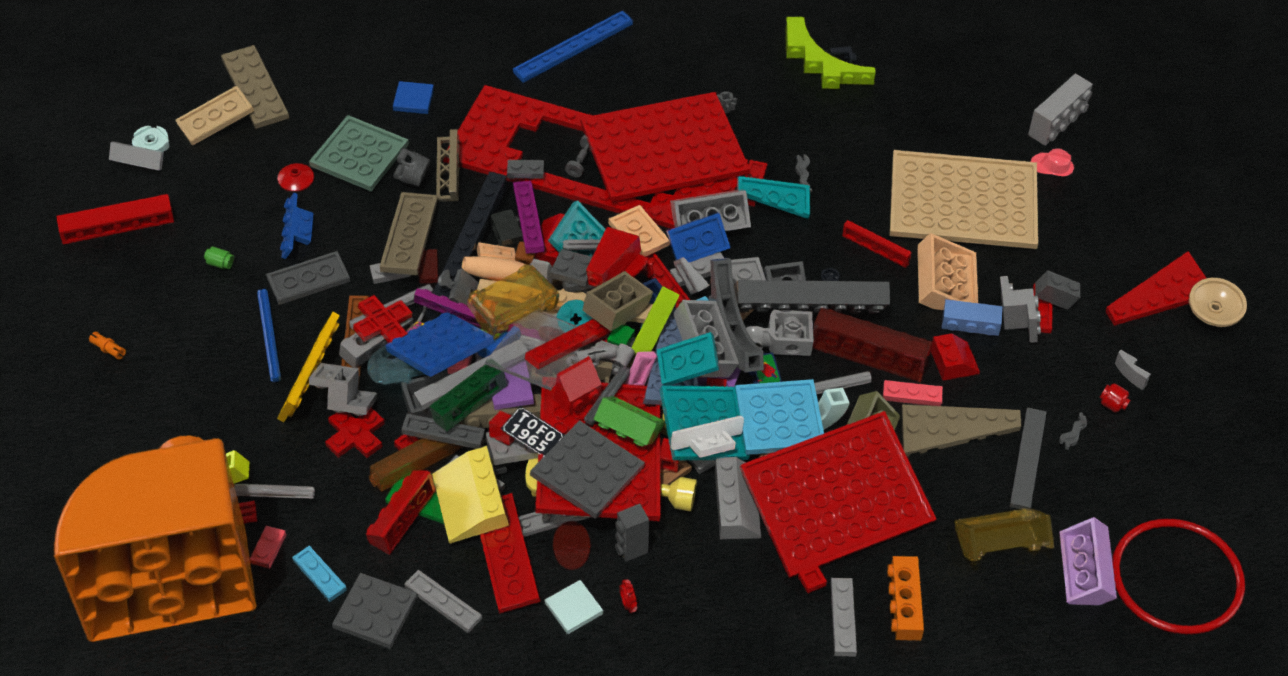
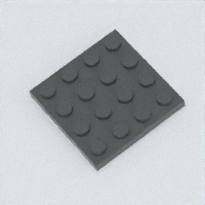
(587, 469)

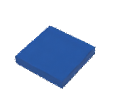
(413, 97)

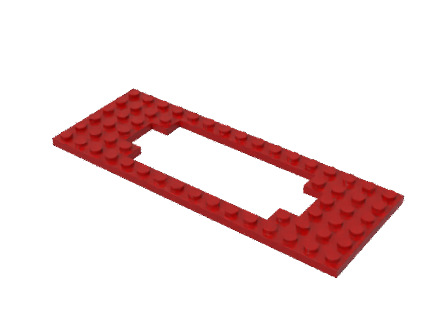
(496, 120)

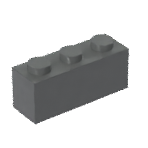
(632, 532)

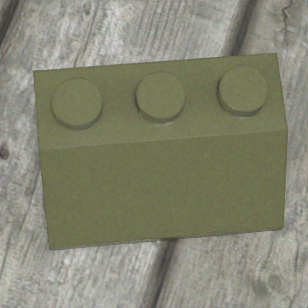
(872, 404)

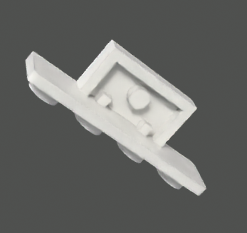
(709, 437)

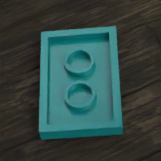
(687, 359)

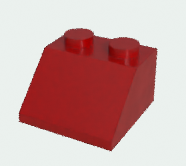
(953, 357)
(577, 386)

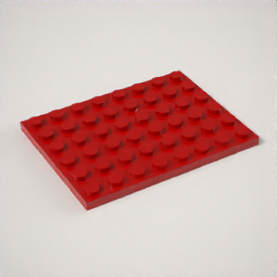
(664, 146)
(643, 488)
(837, 493)

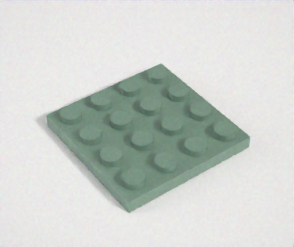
(359, 153)

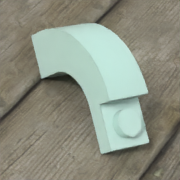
(832, 406)

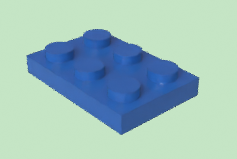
(698, 238)

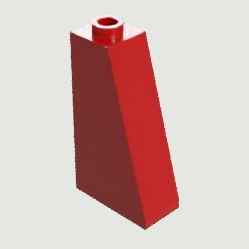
(612, 255)

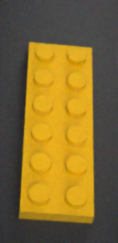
(309, 367)

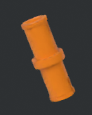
(107, 345)

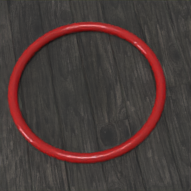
(1181, 629)

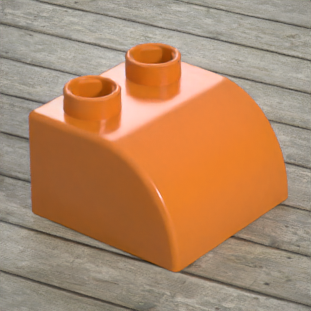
(156, 541)

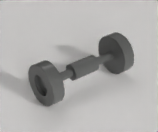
(575, 168)

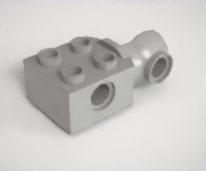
(787, 333)

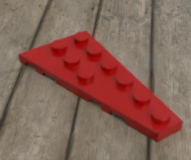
(1159, 293)

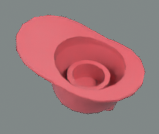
(1054, 163)

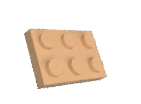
(640, 223)

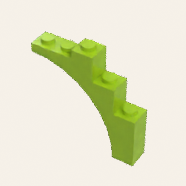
(816, 60)

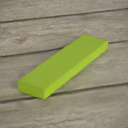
(655, 321)

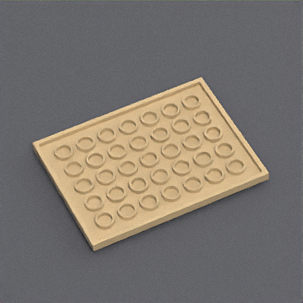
(964, 199)

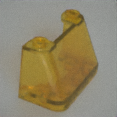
(512, 299)

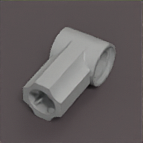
(623, 354)

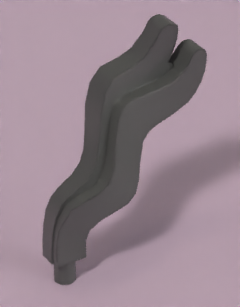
(801, 170)
(1072, 437)

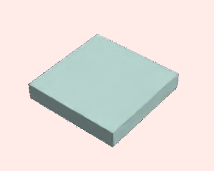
(573, 607)

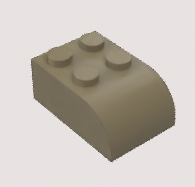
(617, 300)

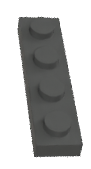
(428, 429)

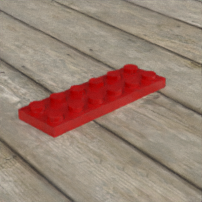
(510, 562)

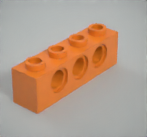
(907, 569)

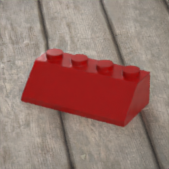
(401, 511)

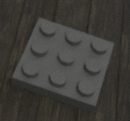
(375, 610)

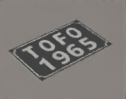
(532, 431)

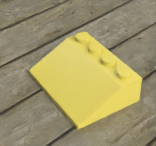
(470, 496)

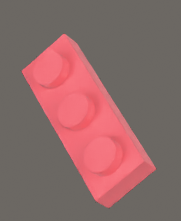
(912, 393)

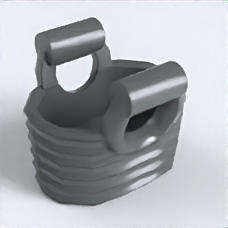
(412, 172)

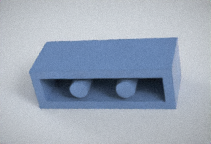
(972, 317)

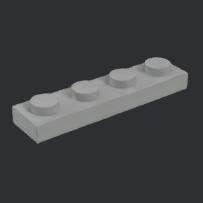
(843, 617)

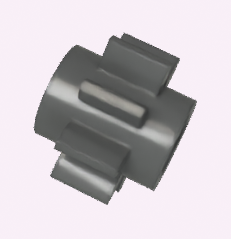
(727, 101)

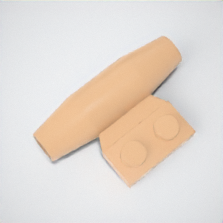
(492, 262)

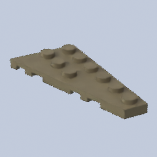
(949, 426)

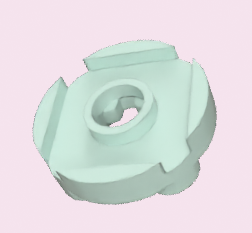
(146, 133)

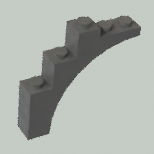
(722, 291)

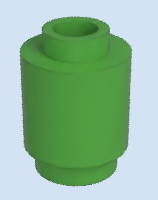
(219, 258)

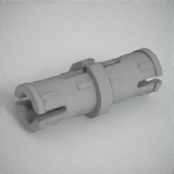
(595, 353)

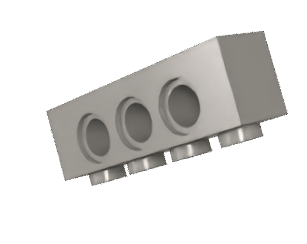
(358, 352)

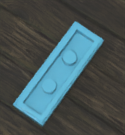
(319, 573)

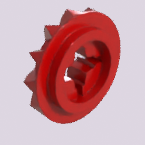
(628, 596)

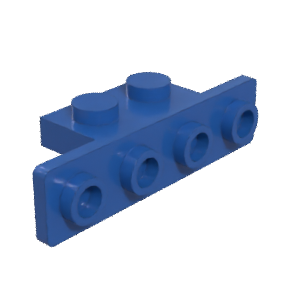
(297, 226)

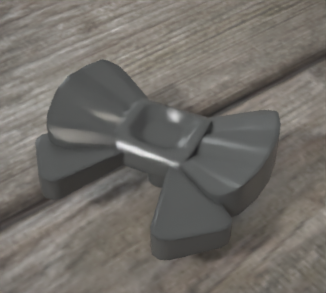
(444, 280)

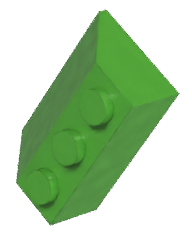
(628, 420)

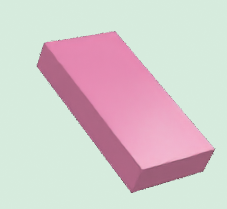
(641, 368)

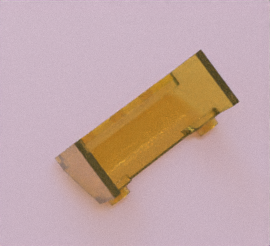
(1004, 531)

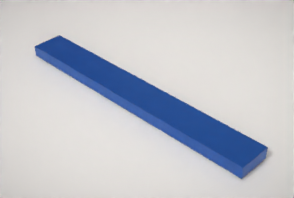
(572, 46)

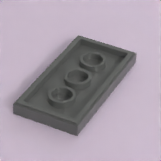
(308, 277)

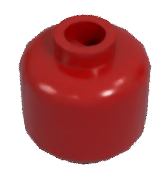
(1115, 398)

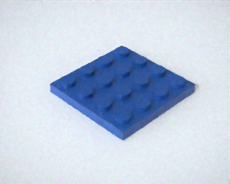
(439, 344)

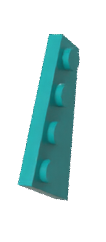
(781, 195)

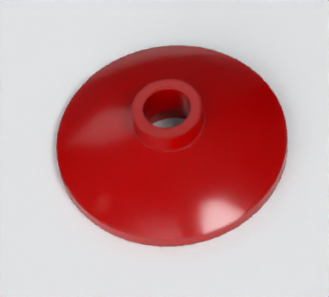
(295, 177)

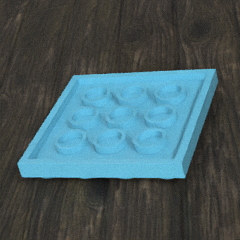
(778, 414)

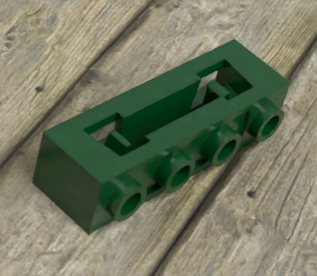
(467, 396)

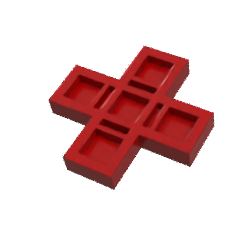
(381, 319)
(355, 433)

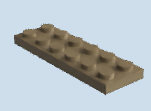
(255, 83)
(409, 233)

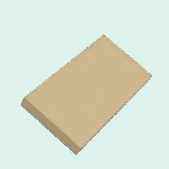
(214, 115)

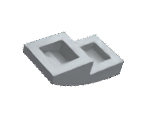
(1127, 366)

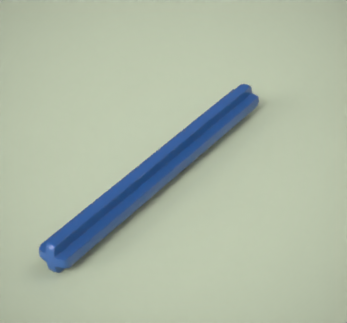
(269, 336)

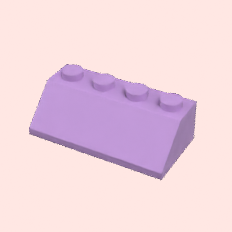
(1088, 563)

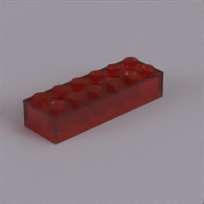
(871, 344)

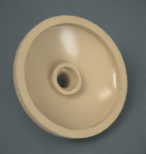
(1218, 295)

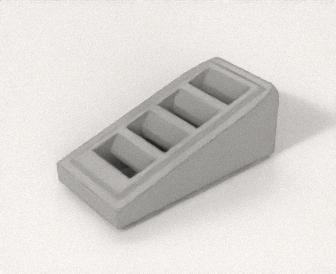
(691, 278)

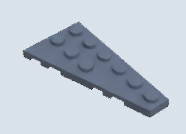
(668, 336)

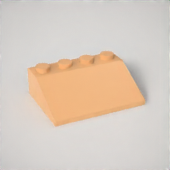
(945, 272)

